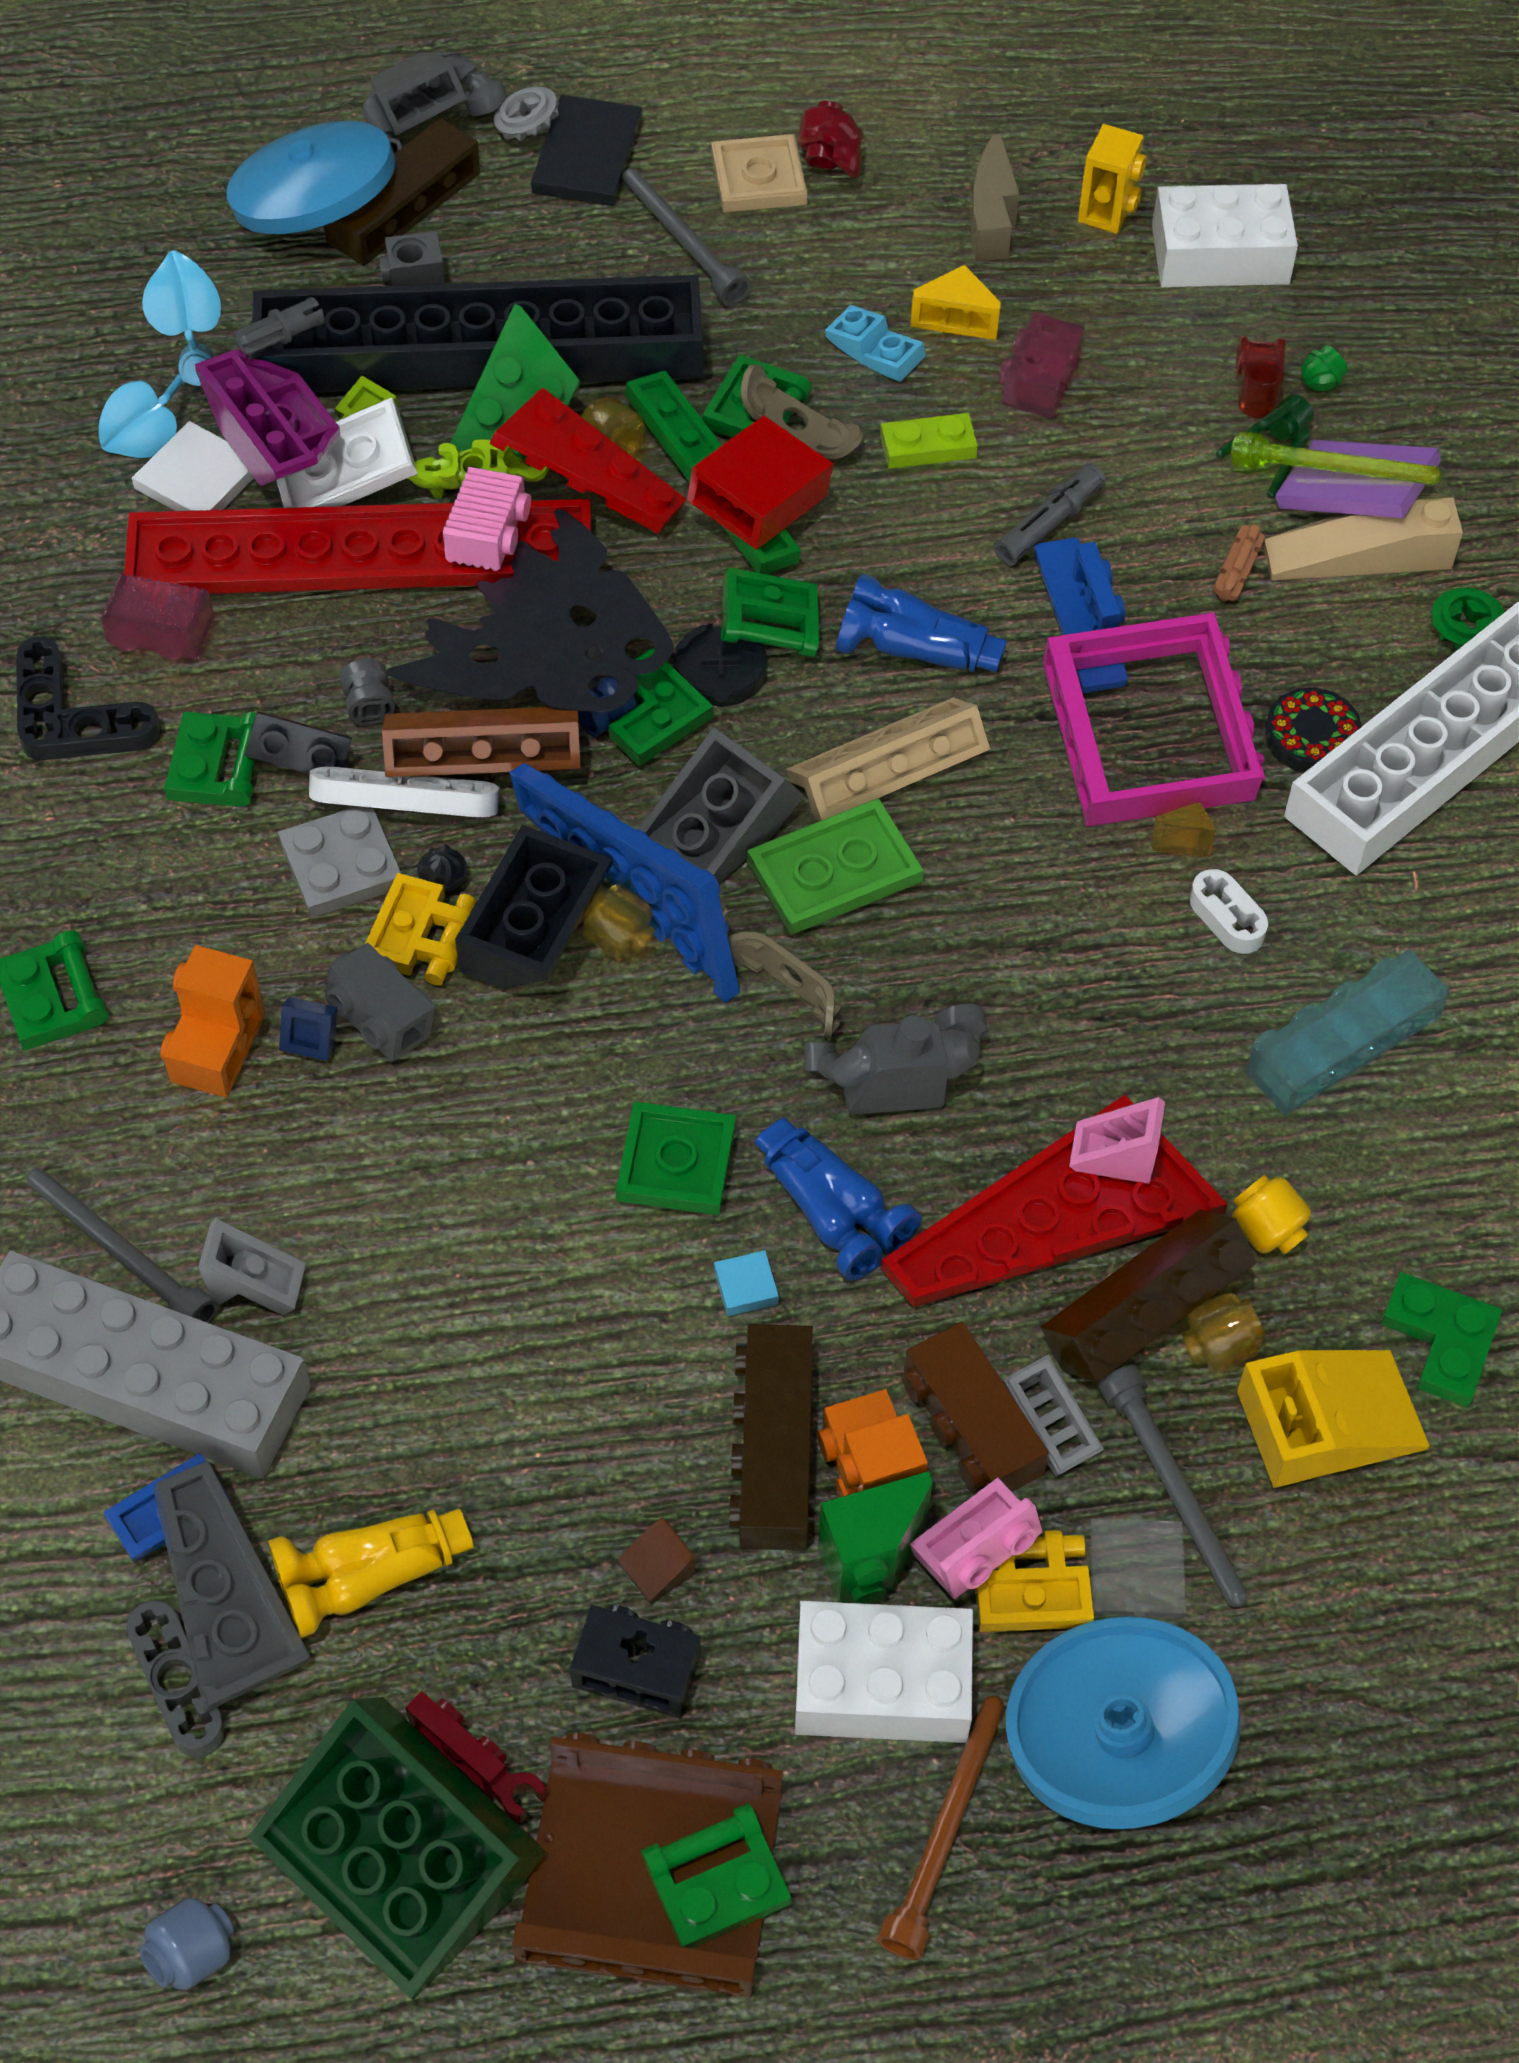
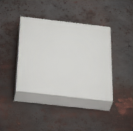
(193, 472)

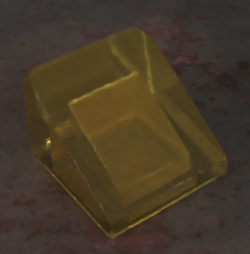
(1184, 832)

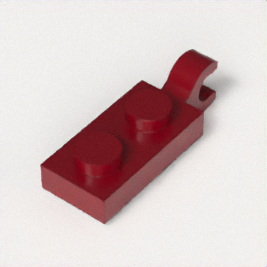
(477, 1759)

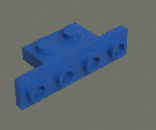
(1082, 600)

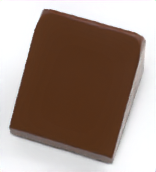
(657, 1561)

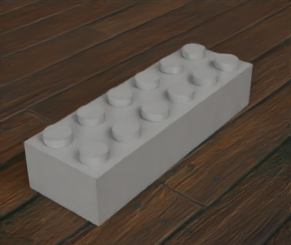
(146, 1366)

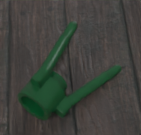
(1284, 422)

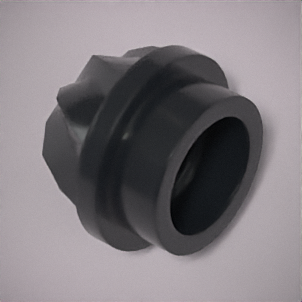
(443, 867)

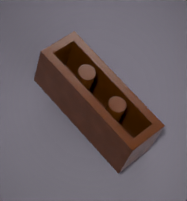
(973, 1411)

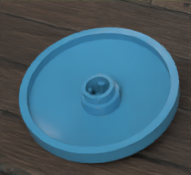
(311, 177)
(1123, 1722)

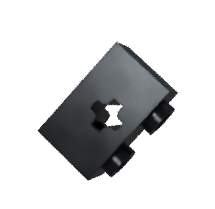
(658, 1679)

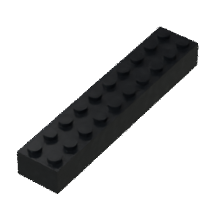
(449, 330)

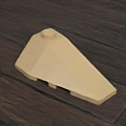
(1369, 544)

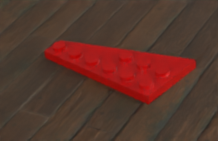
(1044, 1218)

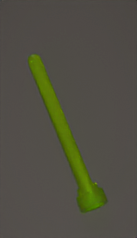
(1252, 450)

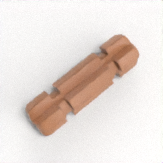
(1238, 563)

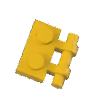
(406, 921)
(1038, 1596)

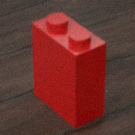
(760, 482)

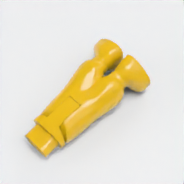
(364, 1563)

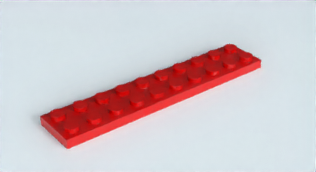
(319, 547)

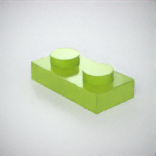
(928, 440)

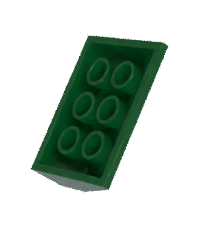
(395, 1844)

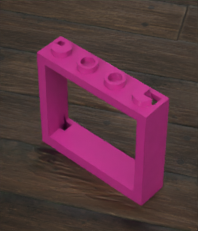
(1139, 642)

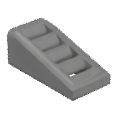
(1046, 1374)

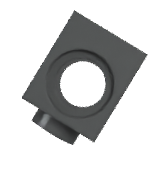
(412, 260)

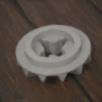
(511, 116)

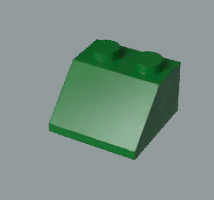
(869, 1537)

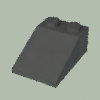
(721, 806)

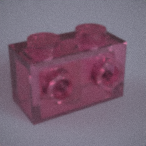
(1041, 365)

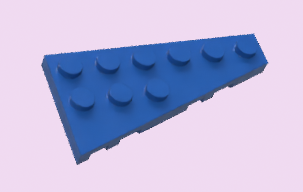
(680, 893)

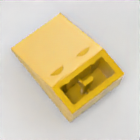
(1328, 1412)

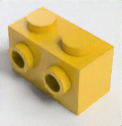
(1111, 178)

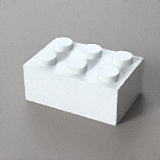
(1224, 235)
(884, 1672)

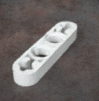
(406, 793)

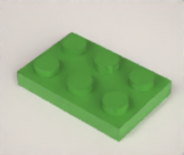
(834, 866)

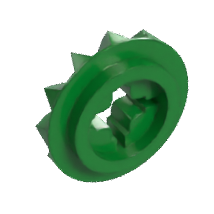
(1475, 604)

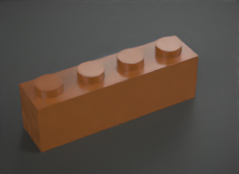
(480, 741)

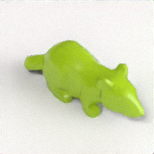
(450, 469)

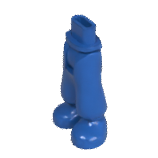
(915, 630)
(836, 1199)

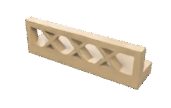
(891, 757)

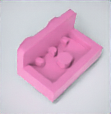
(977, 1538)

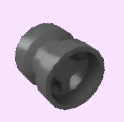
(367, 691)

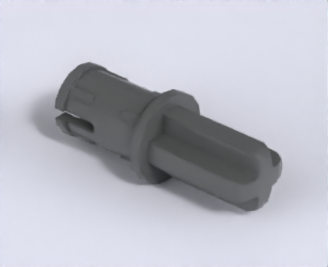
(279, 326)

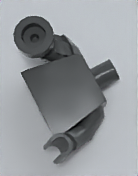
(427, 87)
(903, 1062)

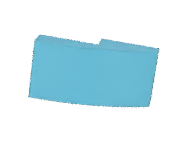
(869, 342)

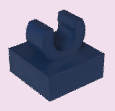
(308, 1028)

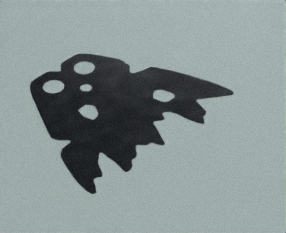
(539, 638)

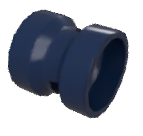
(598, 722)

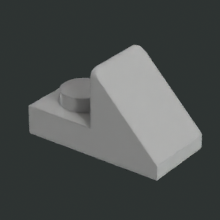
(249, 1267)

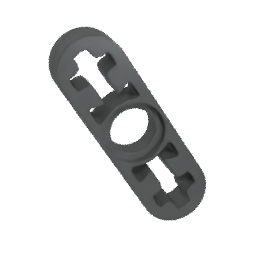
(146, 1650)

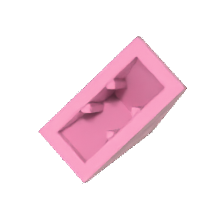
(1120, 1142)

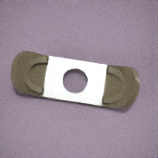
(823, 435)
(761, 952)

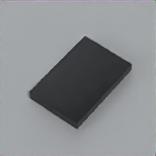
(587, 150)

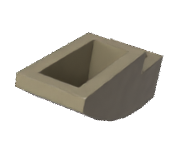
(993, 203)

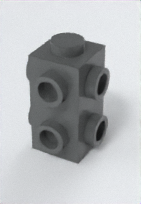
(379, 1001)

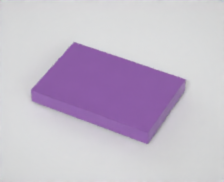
(1352, 493)

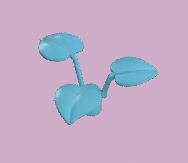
(173, 301)

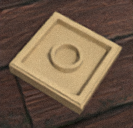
(758, 173)

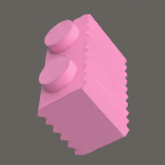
(486, 518)

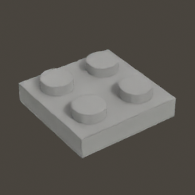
(339, 859)

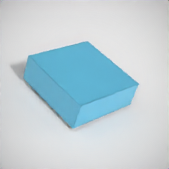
(746, 1283)

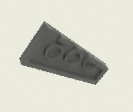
(226, 1599)

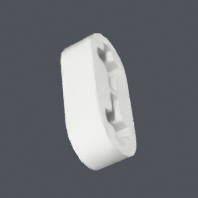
(1233, 908)

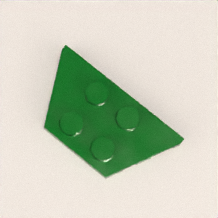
(514, 373)

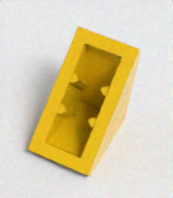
(956, 305)

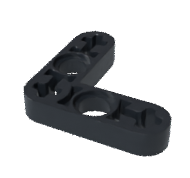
(62, 723)

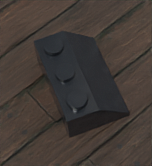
(529, 909)

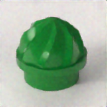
(1324, 369)

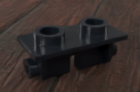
(295, 744)

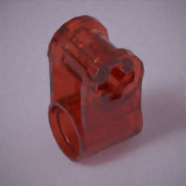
(1259, 375)

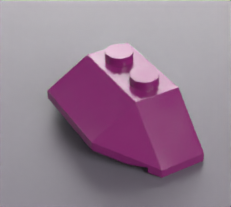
(266, 415)

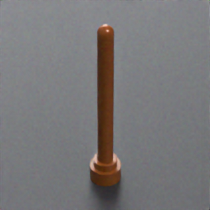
(905, 1929)

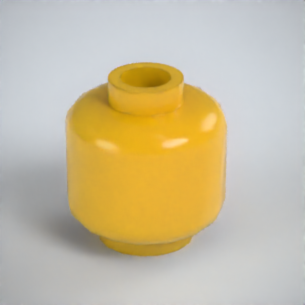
(1272, 1215)

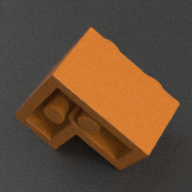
(217, 1020)
(869, 1443)

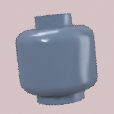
(186, 1944)

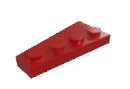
(574, 448)

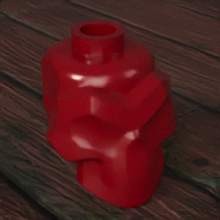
(831, 138)

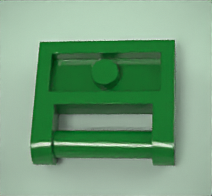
(726, 410)
(774, 601)
(201, 757)
(34, 997)
(721, 1896)

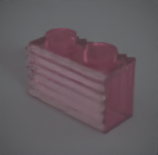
(157, 617)

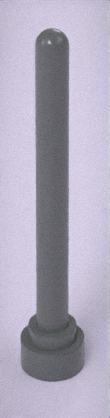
(728, 282)
(184, 1300)
(1125, 1391)

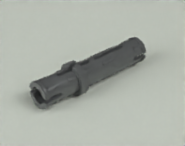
(1062, 503)

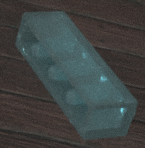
(1346, 1031)

